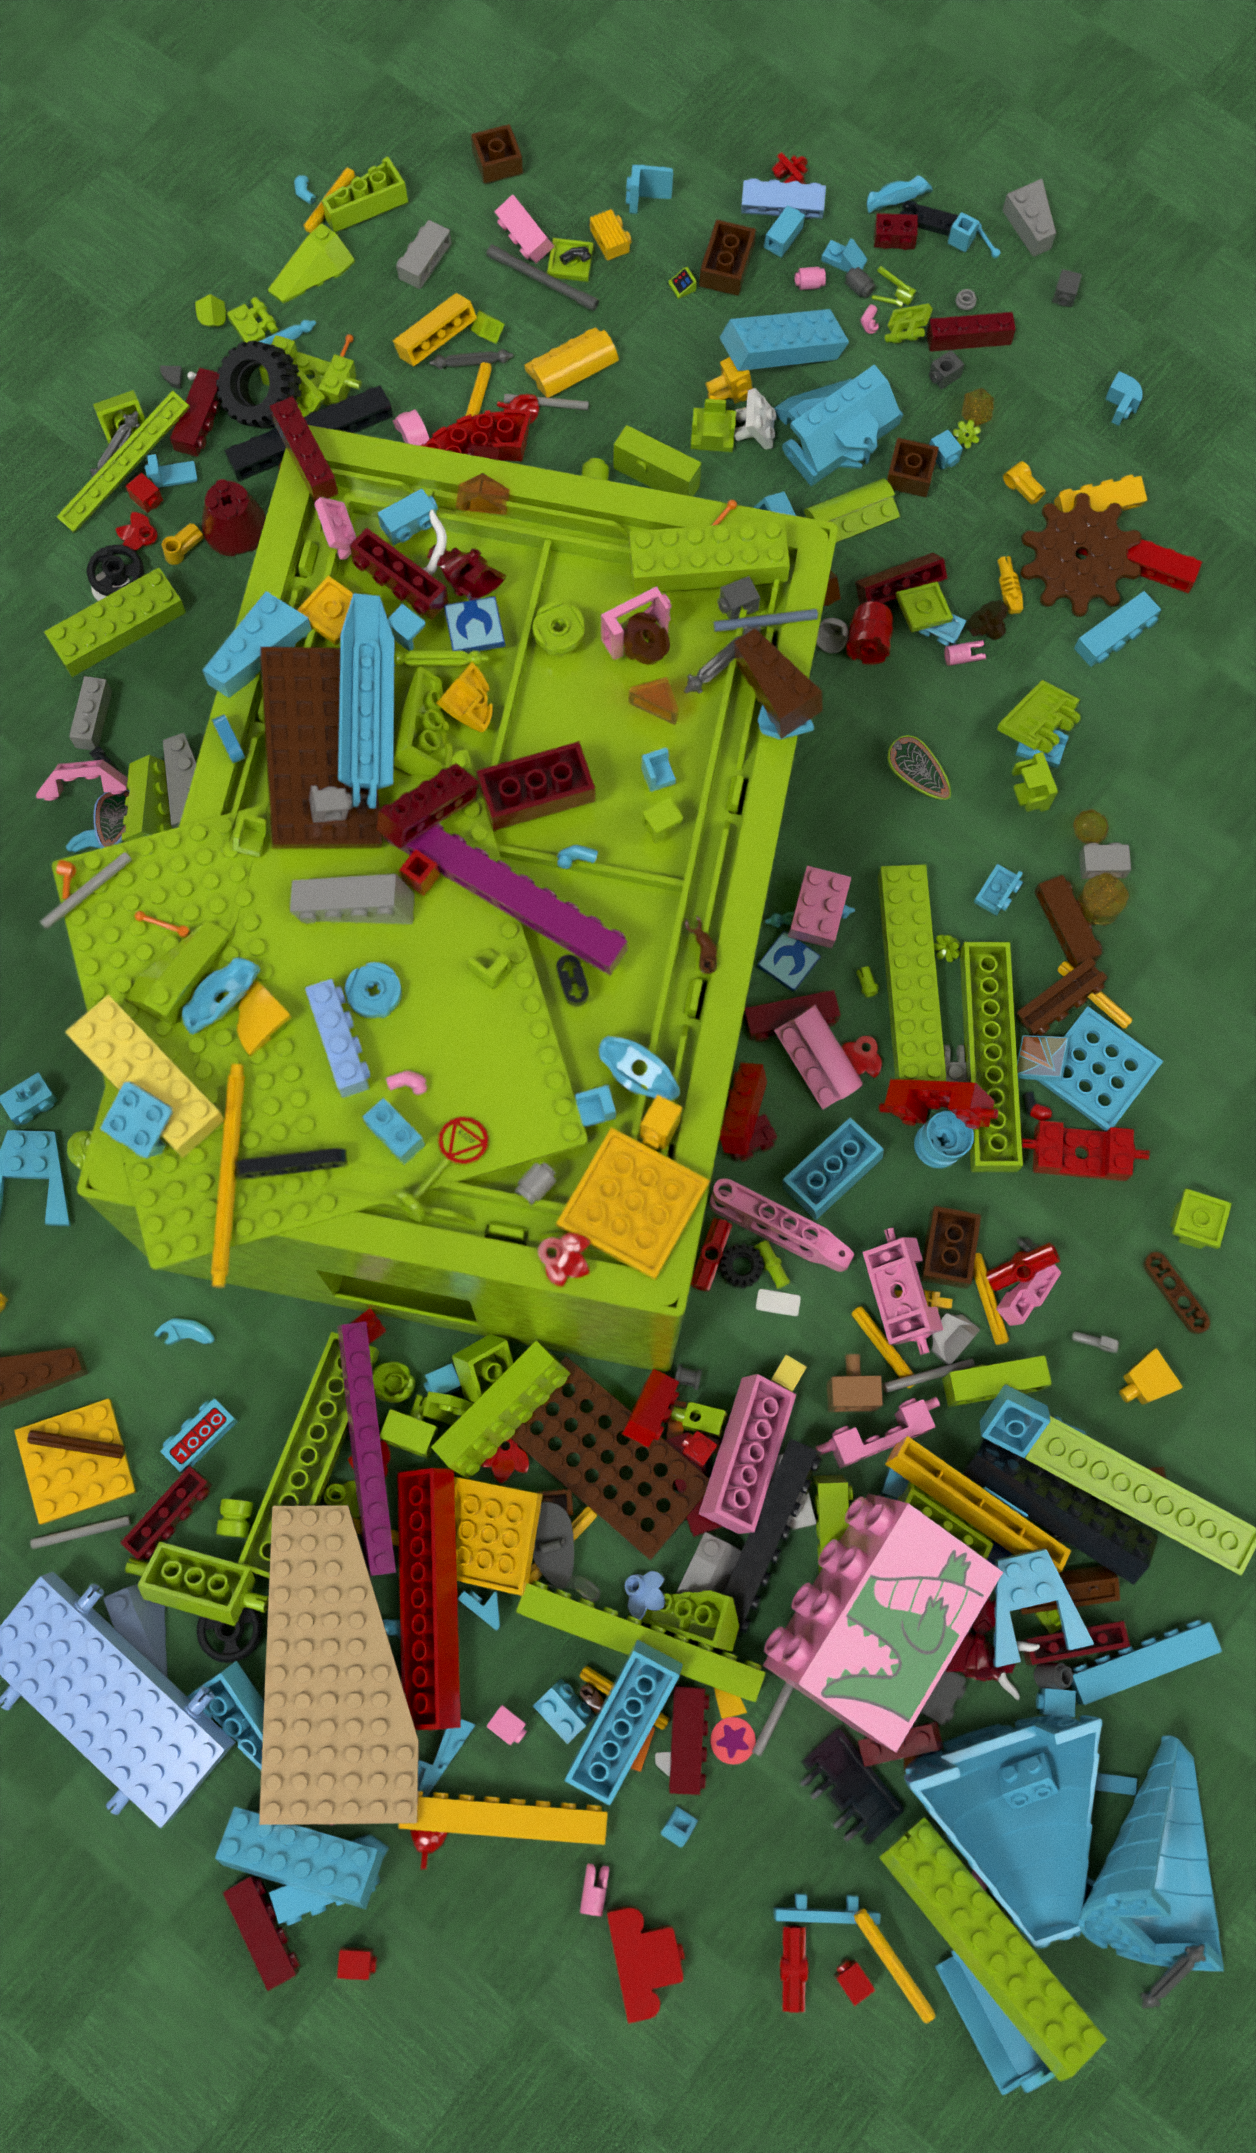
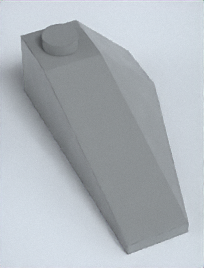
(710, 1566)

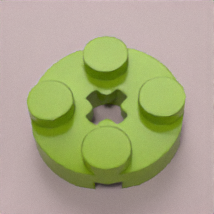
(562, 641)

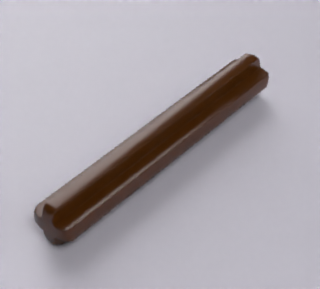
(76, 1444)

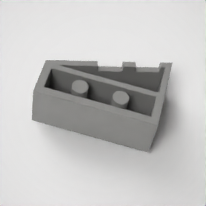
(1031, 217)

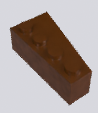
(778, 683)
(37, 1372)

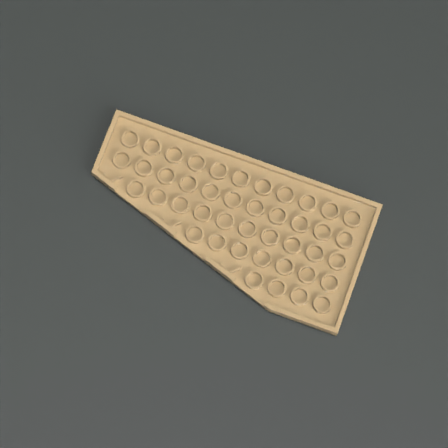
(333, 1700)

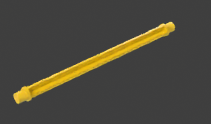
(227, 1179)

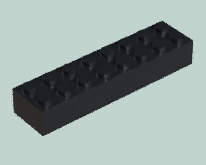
(1064, 1510)

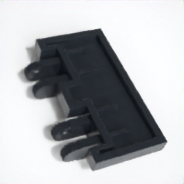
(853, 1786)

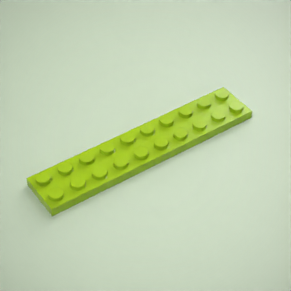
(1144, 1495)

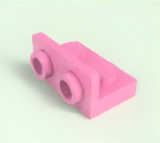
(336, 525)

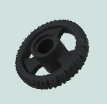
(112, 563)
(231, 1651)

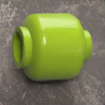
(596, 469)

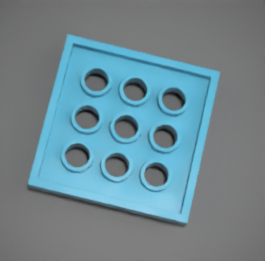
(1113, 1067)

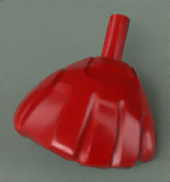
(523, 402)
(426, 1843)

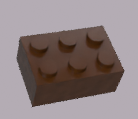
(727, 257)
(950, 1247)

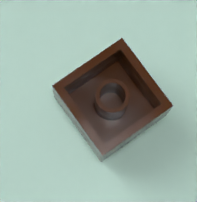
(496, 153)
(912, 467)

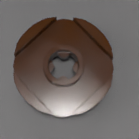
(636, 647)

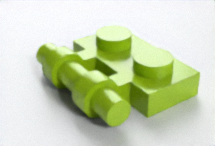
(910, 319)
(246, 325)

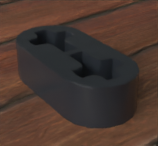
(566, 982)

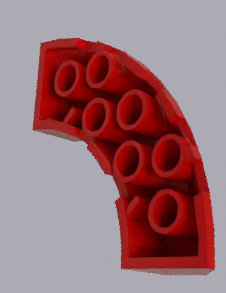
(502, 429)

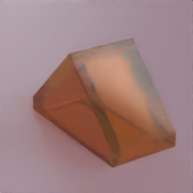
(482, 495)
(655, 699)

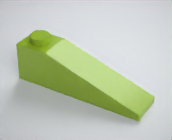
(316, 260)
(420, 734)
(175, 976)
(698, 1616)

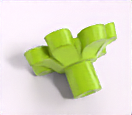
(967, 428)
(947, 947)

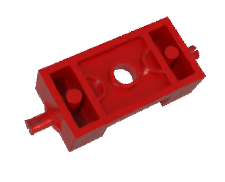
(913, 1098)
(1108, 1153)

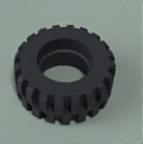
(235, 378)

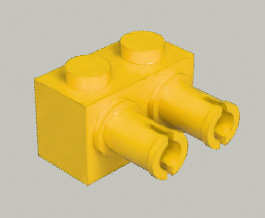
(730, 384)

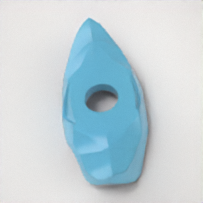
(897, 192)
(203, 1007)
(621, 1054)

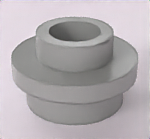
(968, 296)

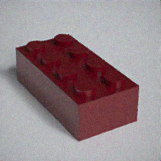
(536, 785)

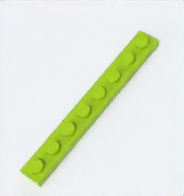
(123, 462)

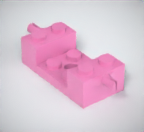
(909, 1315)
(912, 1420)

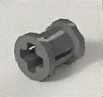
(688, 1376)

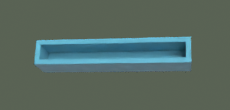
(1145, 1662)

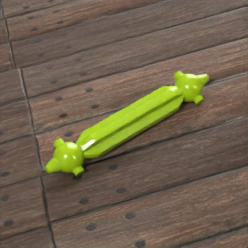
(438, 658)

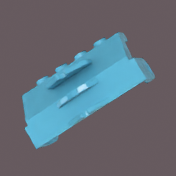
(843, 427)
(997, 2039)

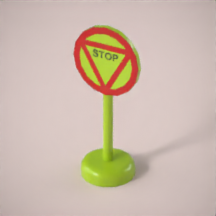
(460, 1142)

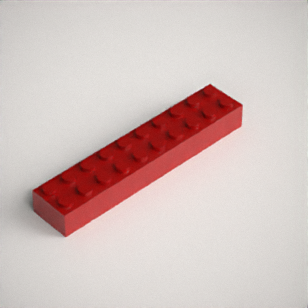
(429, 1598)

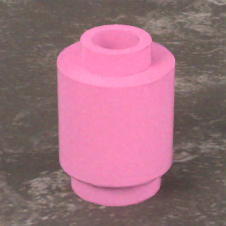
(810, 278)

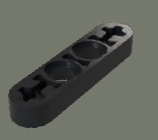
(291, 1163)

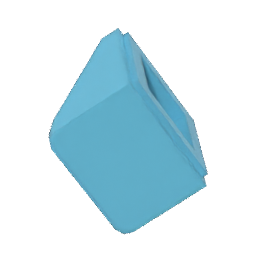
(679, 1827)

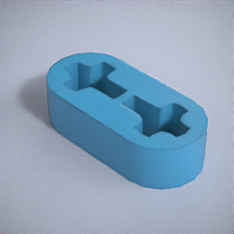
(228, 739)

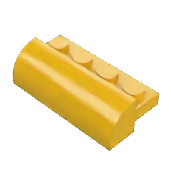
(572, 361)

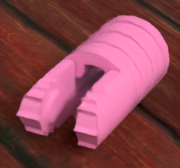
(961, 653)
(594, 1896)

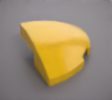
(468, 699)
(259, 1018)

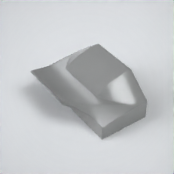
(954, 1338)

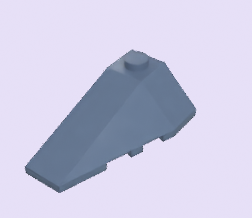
(140, 1624)

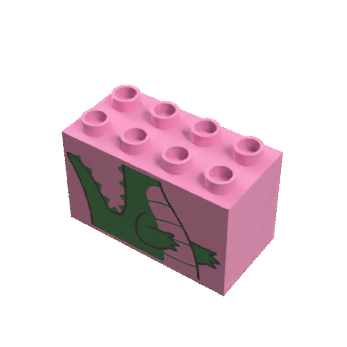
(881, 1618)

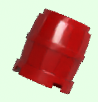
(870, 633)

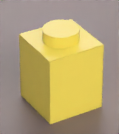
(788, 1373)

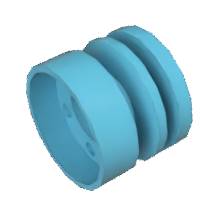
(953, 1142)

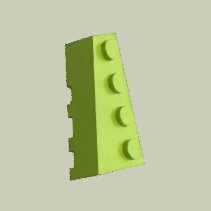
(365, 197)
(147, 799)
(831, 1506)

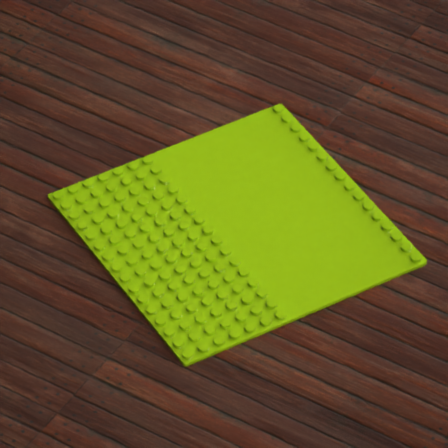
(476, 1045)

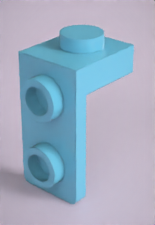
(170, 474)

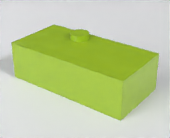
(655, 463)
(985, 1382)

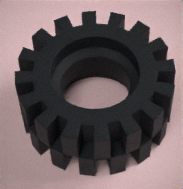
(746, 1252)

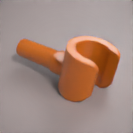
(68, 871)

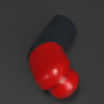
(1036, 1110)

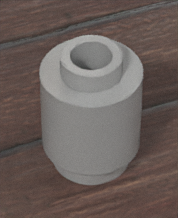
(536, 1182)

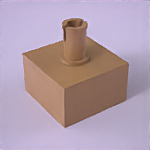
(854, 1391)

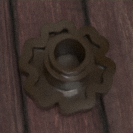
(988, 620)

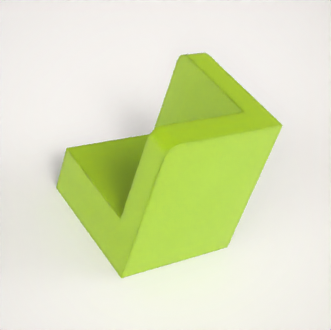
(487, 326)
(660, 818)
(250, 835)
(490, 967)

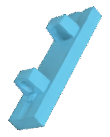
(804, 1914)

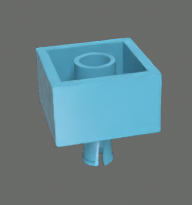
(1014, 1421)

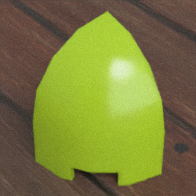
(211, 311)

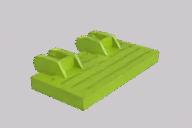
(1039, 716)

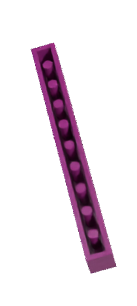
(521, 898)
(366, 1448)

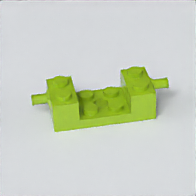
(331, 378)

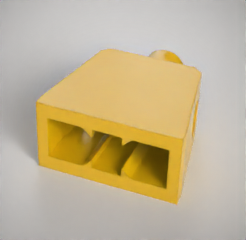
(1149, 1379)

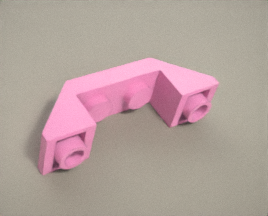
(111, 779)

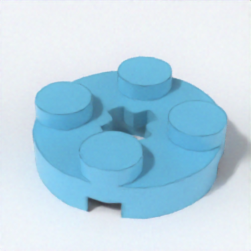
(381, 1003)

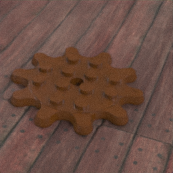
(1075, 578)

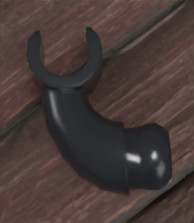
(99, 754)

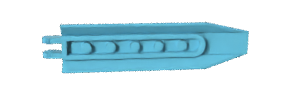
(366, 699)

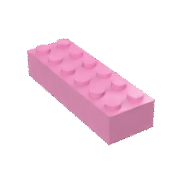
(747, 1454)

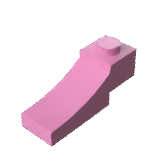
(1026, 1295)

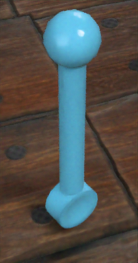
(995, 252)

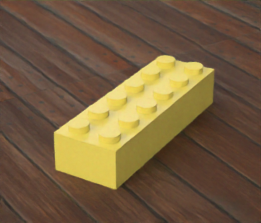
(129, 1055)

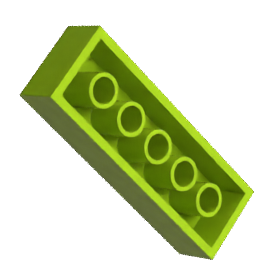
(708, 556)
(115, 622)
(501, 1410)

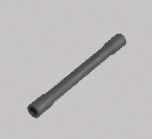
(579, 296)

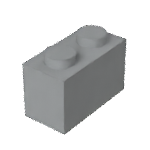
(1101, 859)

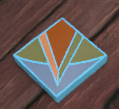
(1042, 1057)

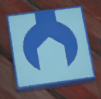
(474, 625)
(788, 961)

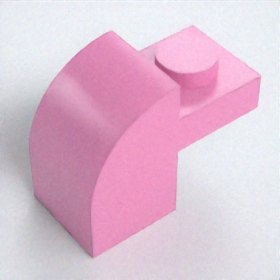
(411, 428)

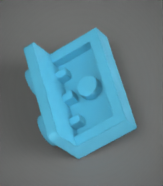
(947, 632)
(997, 890)
(564, 1710)
(1026, 1781)

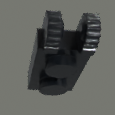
(930, 218)

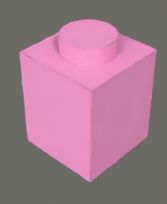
(507, 1726)

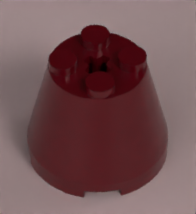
(231, 519)

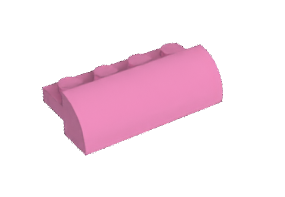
(819, 1057)

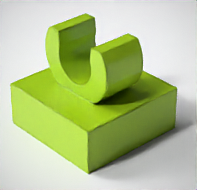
(1050, 1620)

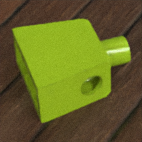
(712, 1420)

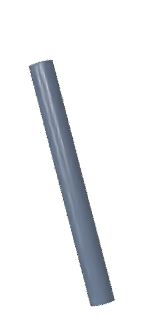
(765, 620)

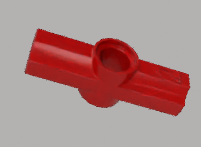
(1034, 1261)
(706, 1268)
(793, 1969)

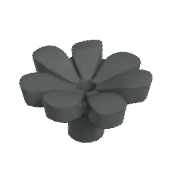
(1026, 1244)

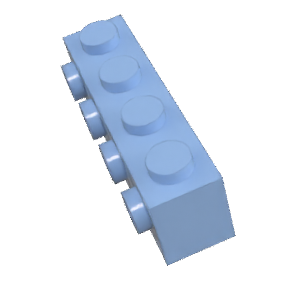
(774, 196)
(337, 1039)

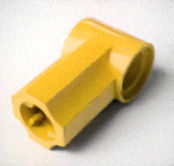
(1021, 478)
(181, 543)

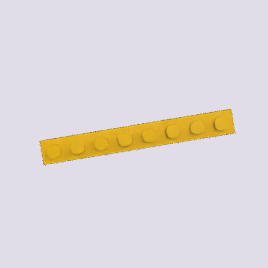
(972, 1502)
(511, 1819)

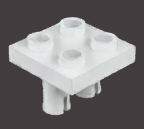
(758, 418)

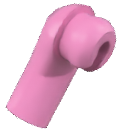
(867, 320)
(409, 1079)

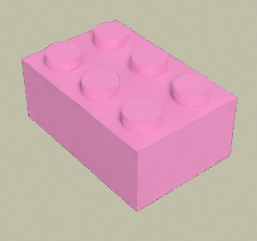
(819, 907)

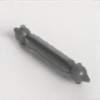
(471, 359)
(118, 440)
(714, 665)
(1173, 1976)

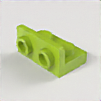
(310, 398)
(445, 1407)

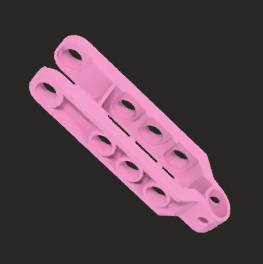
(746, 1210)

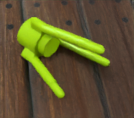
(904, 292)

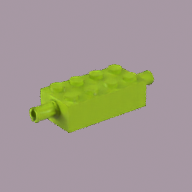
(197, 1583)

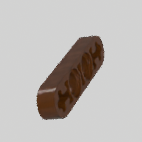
(1179, 1291)

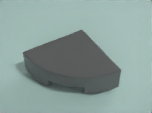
(172, 375)

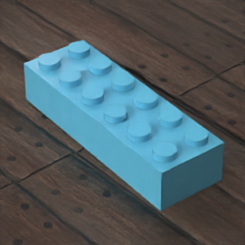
(783, 339)
(623, 1722)
(300, 1858)

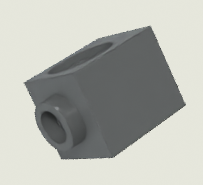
(1066, 288)
(952, 369)
(736, 595)

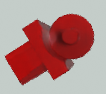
(785, 167)

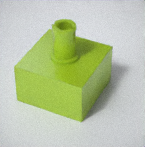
(111, 412)
(482, 1365)
(410, 1431)

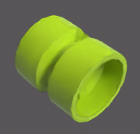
(234, 1519)

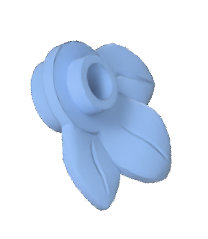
(647, 1595)

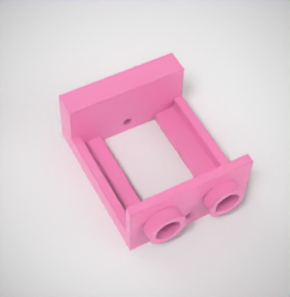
(611, 630)

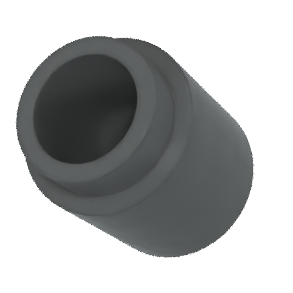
(860, 282)
(1053, 1676)

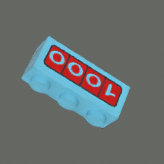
(198, 1435)

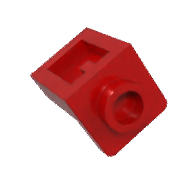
(374, 1326)

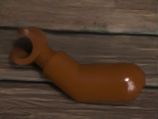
(708, 950)
(591, 1697)

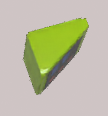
(683, 283)

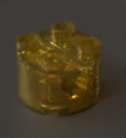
(1103, 899)

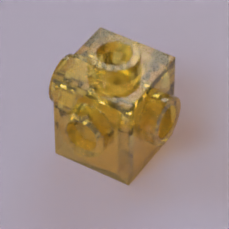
(978, 406)

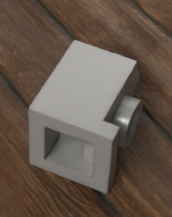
(329, 804)

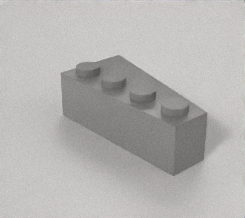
(179, 773)
(353, 900)

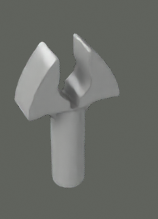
(1104, 1343)

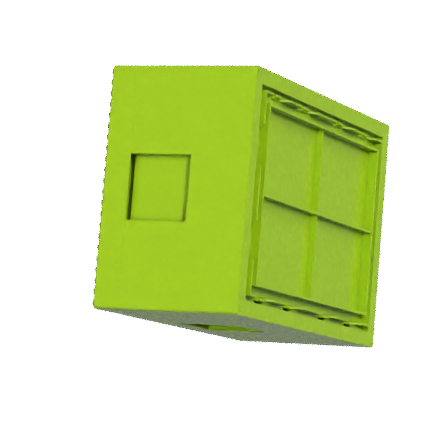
(563, 541)

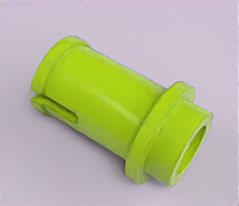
(867, 982)

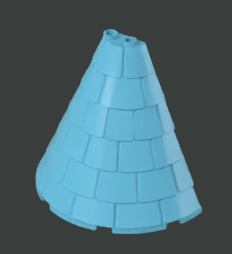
(1027, 1854)
(1157, 1875)

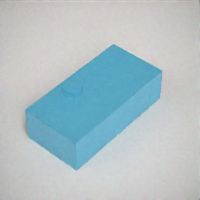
(833, 1168)

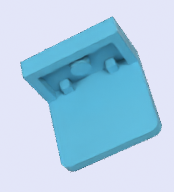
(648, 182)
(138, 1120)

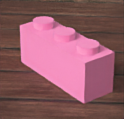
(523, 229)

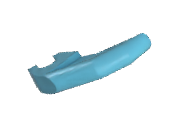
(83, 841)
(183, 1329)

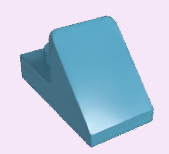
(844, 256)
(488, 1612)

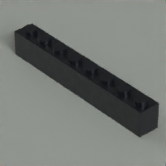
(349, 415)
(773, 1527)

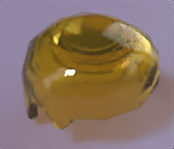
(1090, 827)

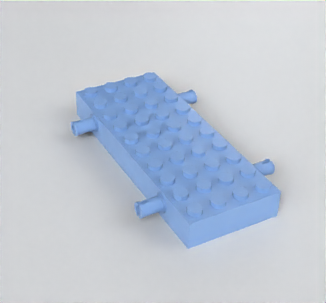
(108, 1699)

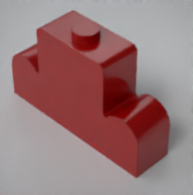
(643, 1961)

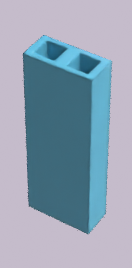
(1116, 1784)

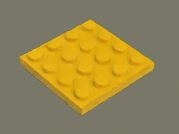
(633, 1203)
(69, 1480)
(495, 1534)

